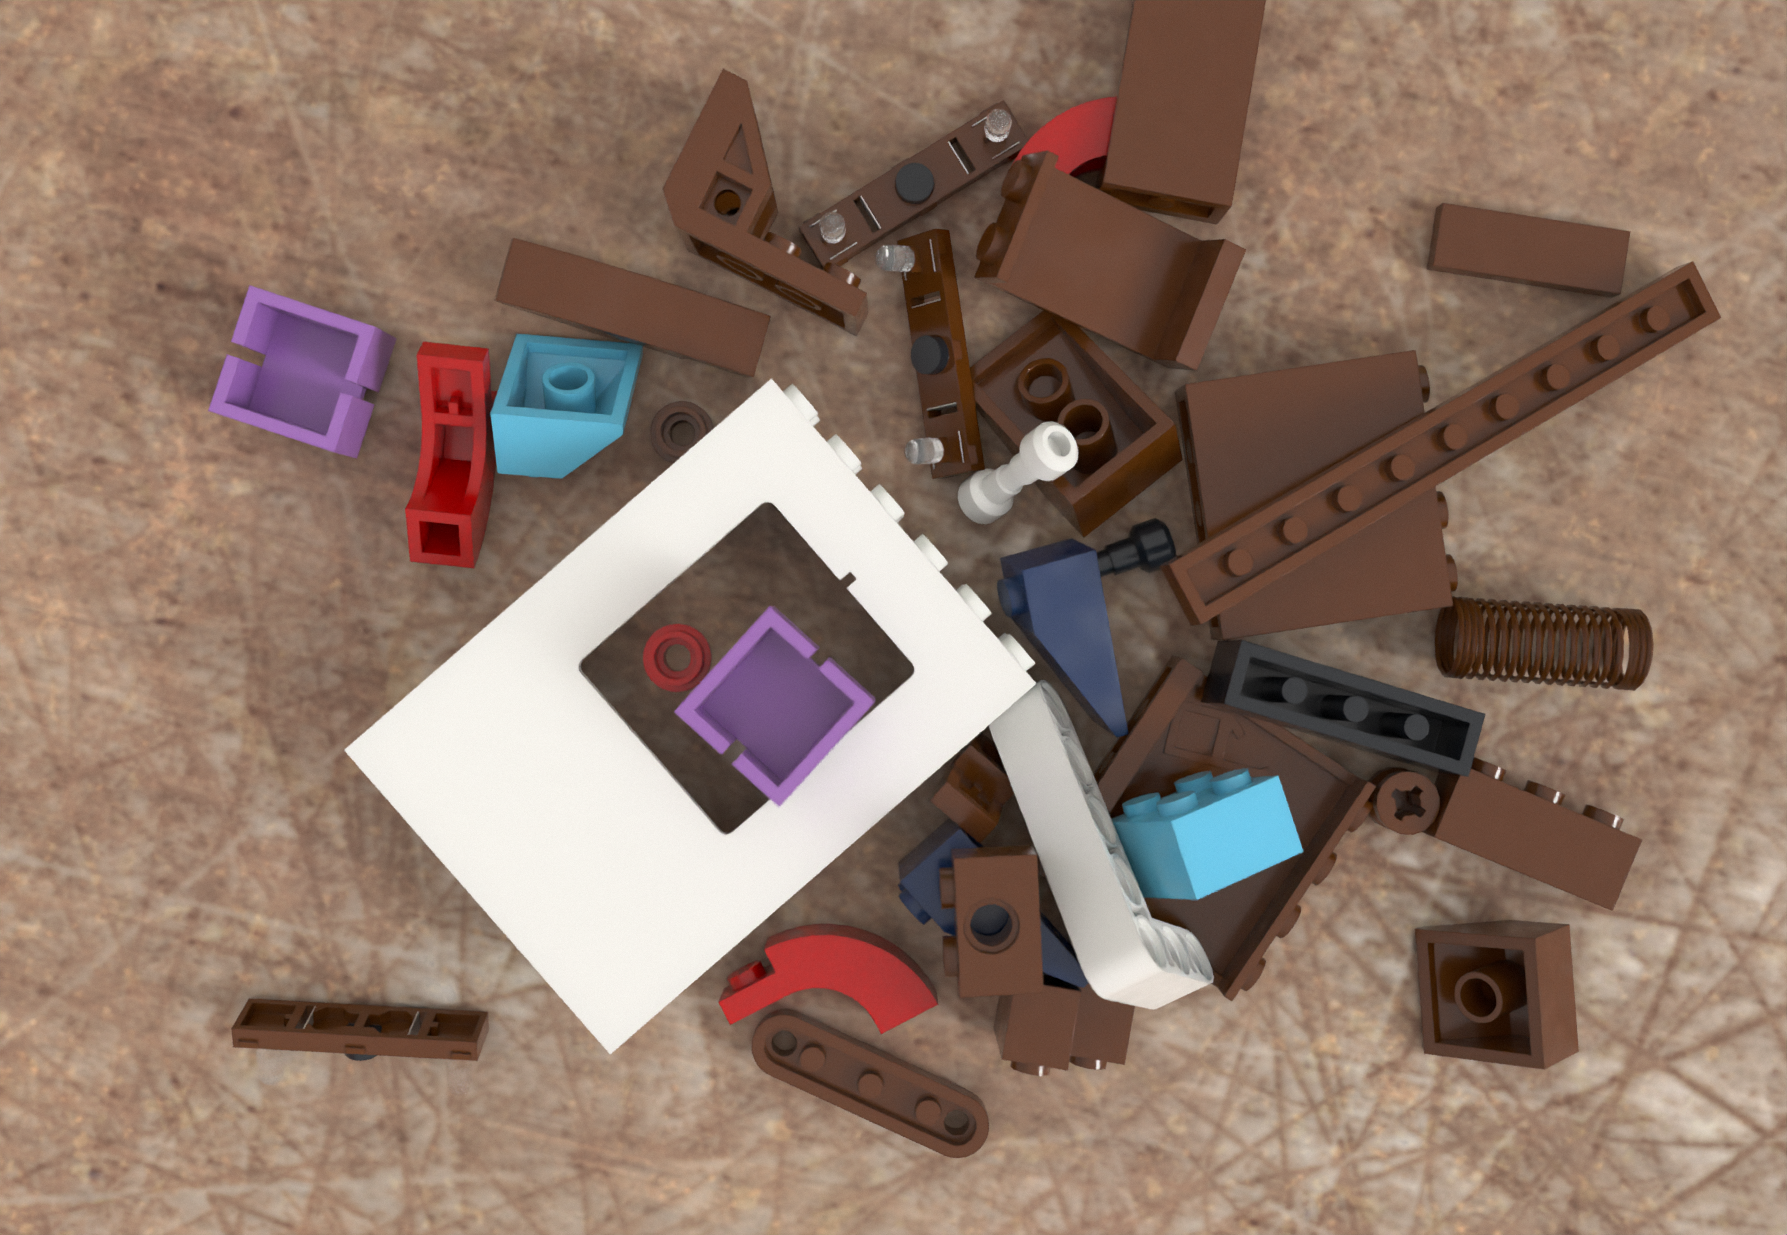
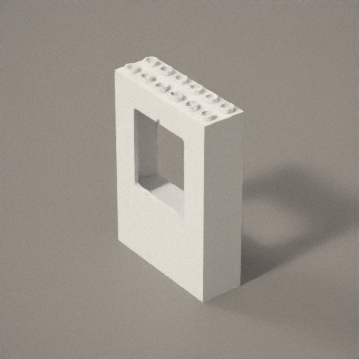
(574, 820)

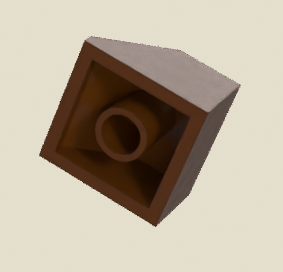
(1498, 992)

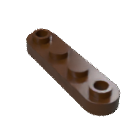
(870, 1083)

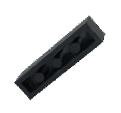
(1343, 707)

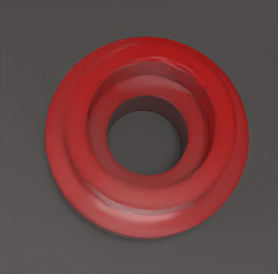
(655, 657)

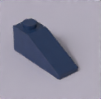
(1062, 611)

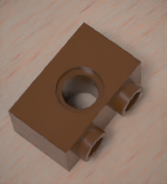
(1013, 957)

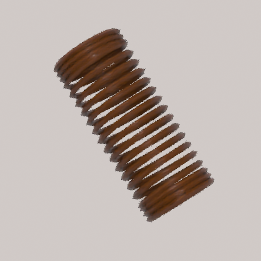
(1474, 633)

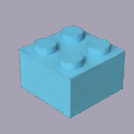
(1206, 833)

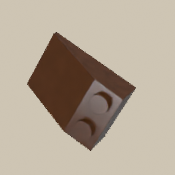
(1063, 377)

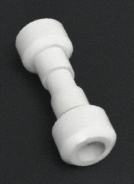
(1043, 455)

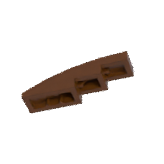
(632, 307)

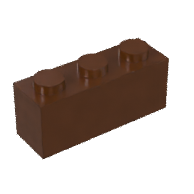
(1535, 833)

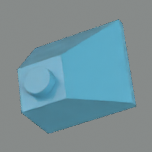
(561, 403)

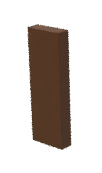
(1528, 250)

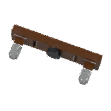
(915, 186)
(937, 354)
(361, 1035)

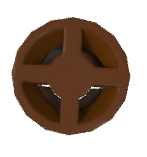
(1392, 796)

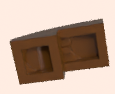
(974, 788)

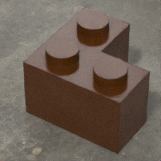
(1061, 1028)

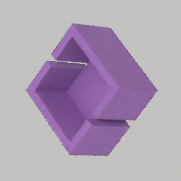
(310, 373)
(775, 705)

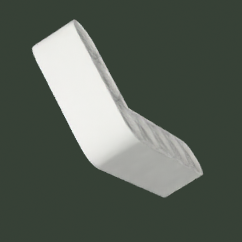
(1115, 938)

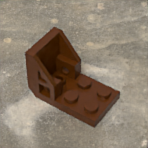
(727, 171)

